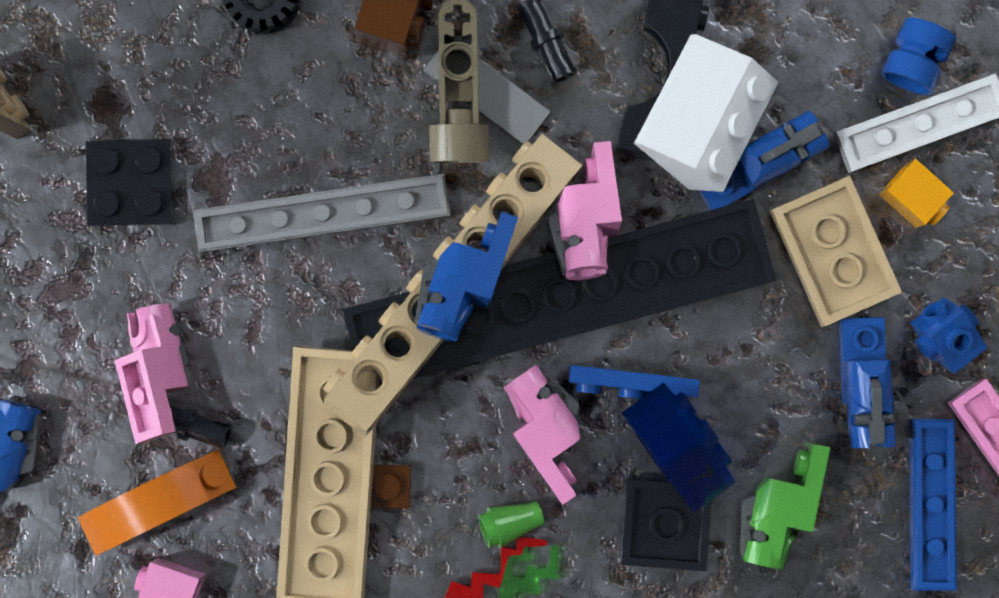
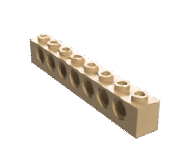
(363, 408)

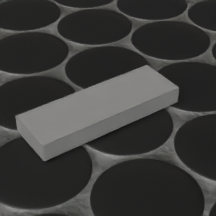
(498, 97)

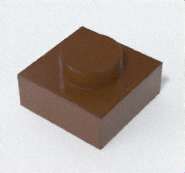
(391, 486)

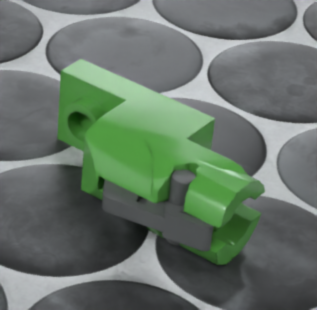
(779, 507)

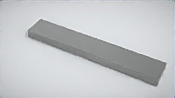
(321, 213)

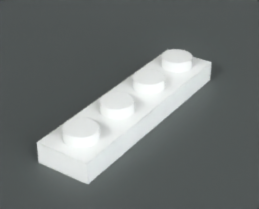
(919, 123)

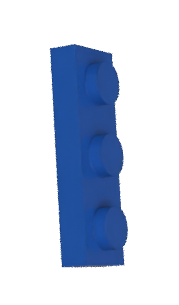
(629, 383)

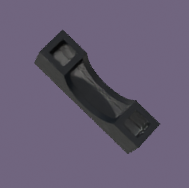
(670, 26)

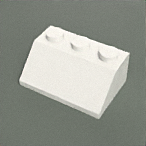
(706, 114)

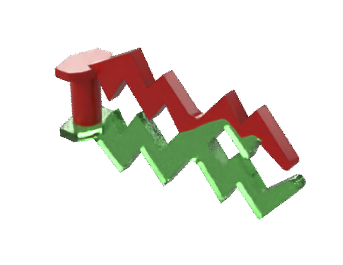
(504, 580)

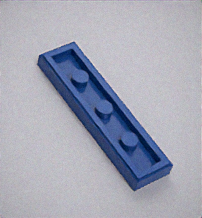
(932, 505)

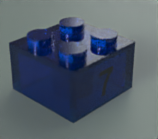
(681, 445)

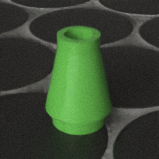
(507, 523)

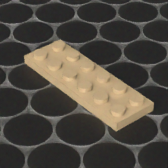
(324, 485)

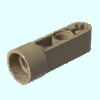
(459, 134)

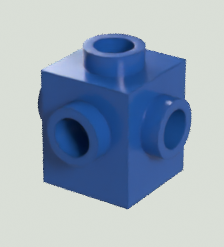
(948, 334)

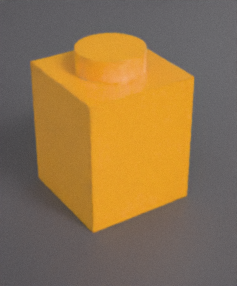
(917, 194)

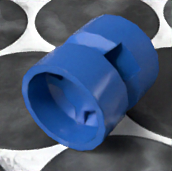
(920, 52)

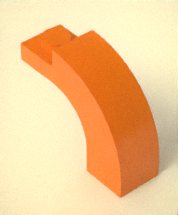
(156, 502)

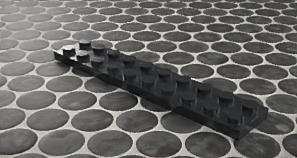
(645, 275)

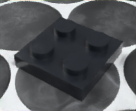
(129, 183)
(662, 528)

